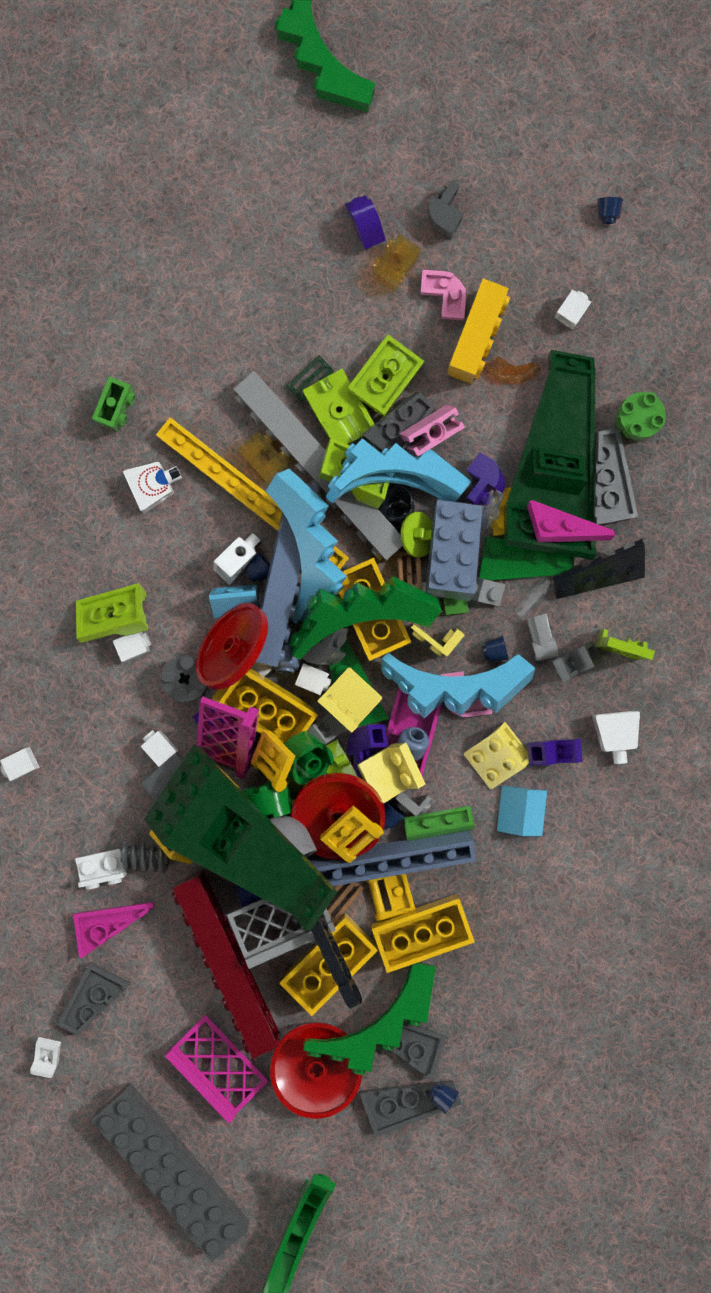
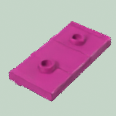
(403, 717)

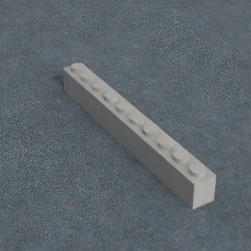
(309, 455)

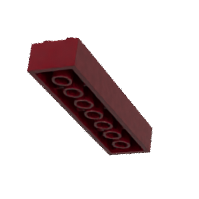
(227, 964)

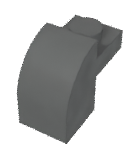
(443, 216)
(327, 650)
(576, 661)

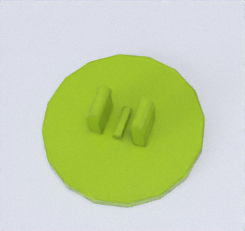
(416, 534)

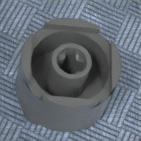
(172, 679)

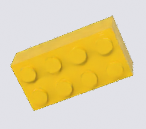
(476, 334)
(376, 635)
(277, 707)
(422, 933)
(310, 978)

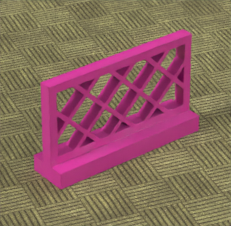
(243, 739)
(202, 1083)

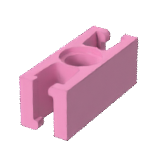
(440, 434)

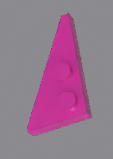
(559, 526)
(99, 925)

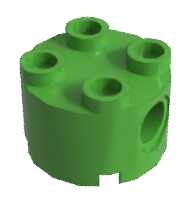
(640, 416)

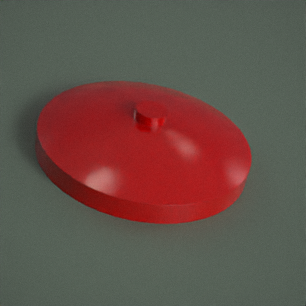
(232, 646)
(327, 799)
(308, 1083)

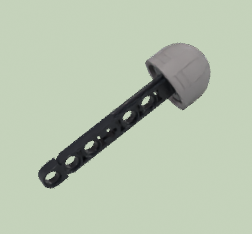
(301, 839)

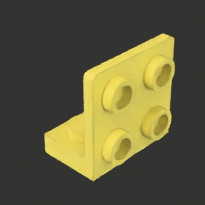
(451, 639)
(350, 699)
(498, 756)
(391, 771)

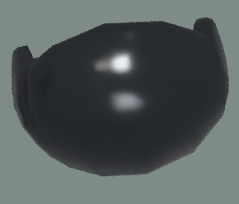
(397, 504)

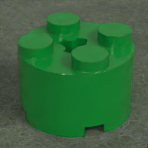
(311, 757)
(269, 800)

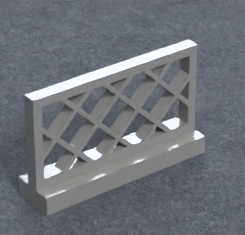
(273, 947)

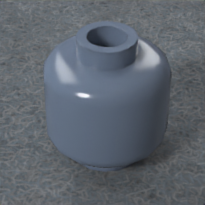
(290, 663)
(416, 740)

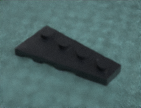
(616, 569)

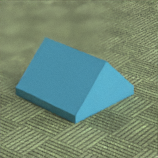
(228, 597)
(521, 811)

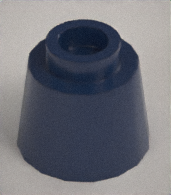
(609, 209)
(257, 568)
(495, 650)
(393, 815)
(443, 1096)

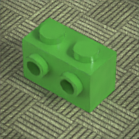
(114, 404)

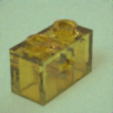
(390, 274)
(252, 451)

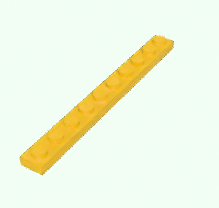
(228, 477)

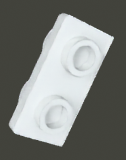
(100, 868)

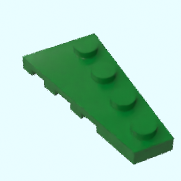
(511, 562)
(351, 661)

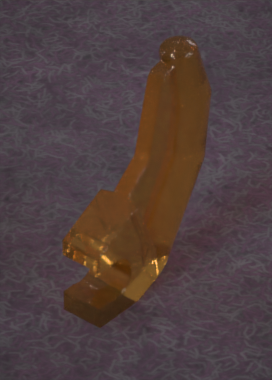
(512, 374)

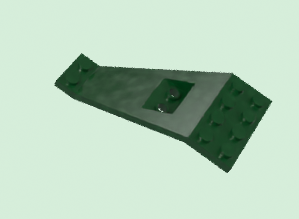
(557, 456)
(223, 831)

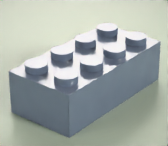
(454, 550)

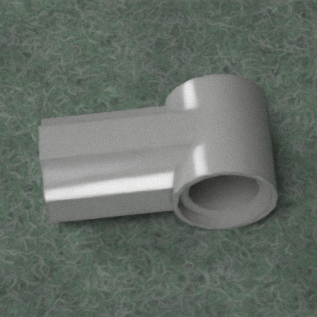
(542, 640)

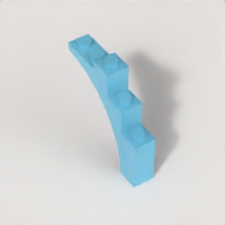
(424, 472)
(315, 544)
(458, 693)

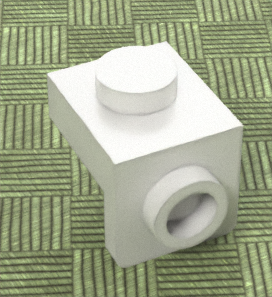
(46, 1057)

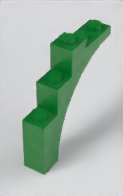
(333, 79)
(361, 604)
(386, 1030)
(296, 1234)

